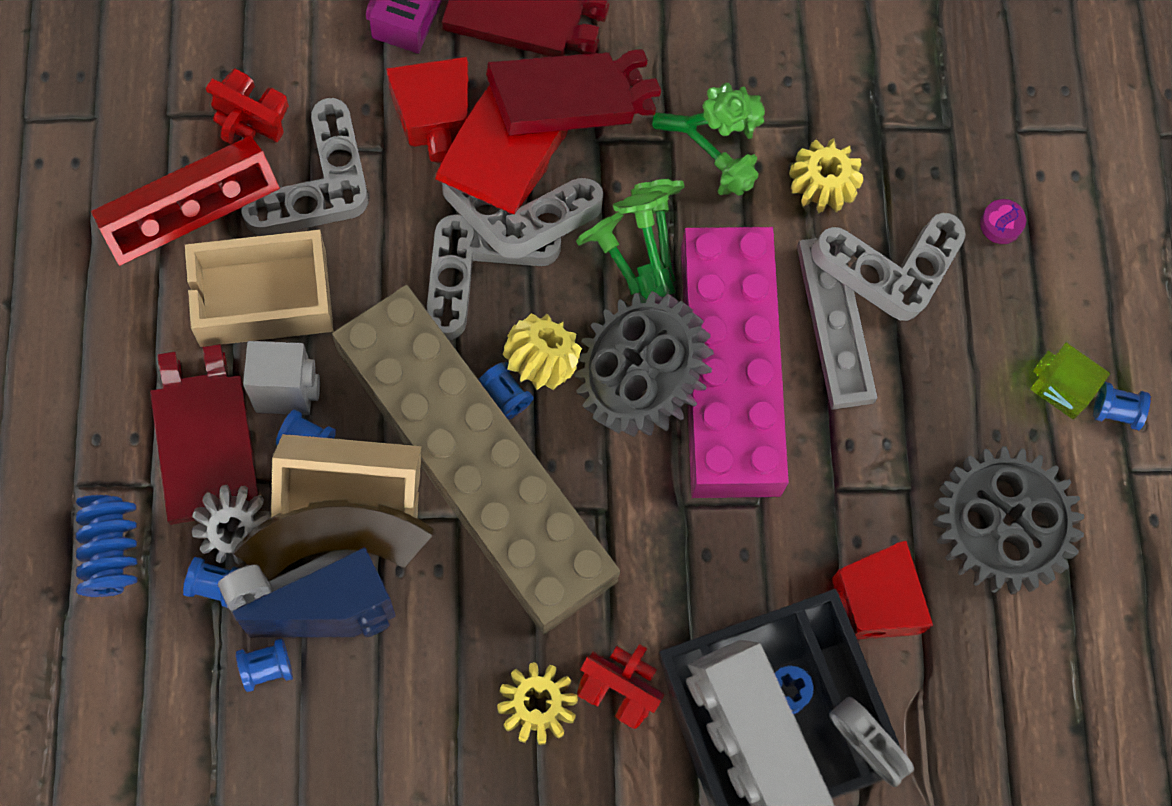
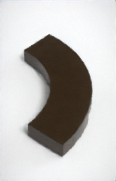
(333, 527)

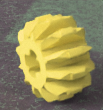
(818, 162)
(542, 351)
(535, 719)

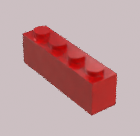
(185, 200)

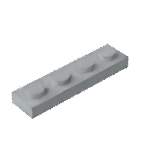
(837, 334)

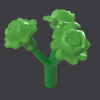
(728, 112)

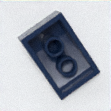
(330, 602)

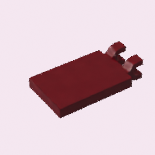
(529, 25)
(571, 91)
(201, 434)

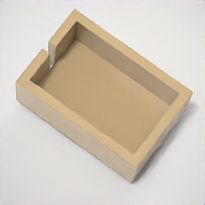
(258, 288)
(340, 469)

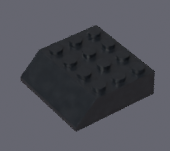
(802, 635)

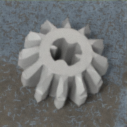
(220, 511)

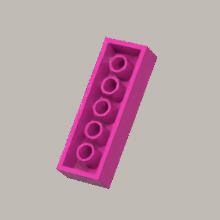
(740, 416)

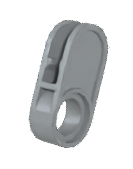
(871, 741)

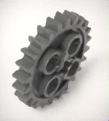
(643, 364)
(1033, 491)

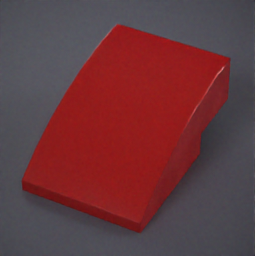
(492, 162)

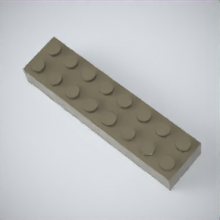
(476, 459)

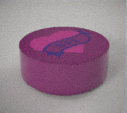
(1003, 221)

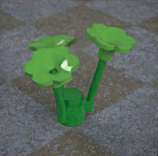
(644, 201)

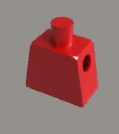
(431, 102)
(883, 594)

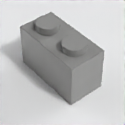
(280, 377)

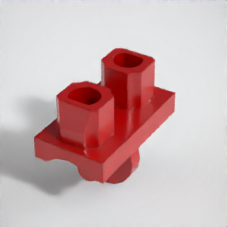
(242, 115)
(603, 674)

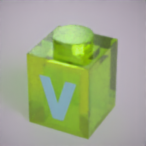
(1068, 380)

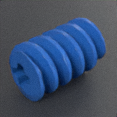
(104, 545)

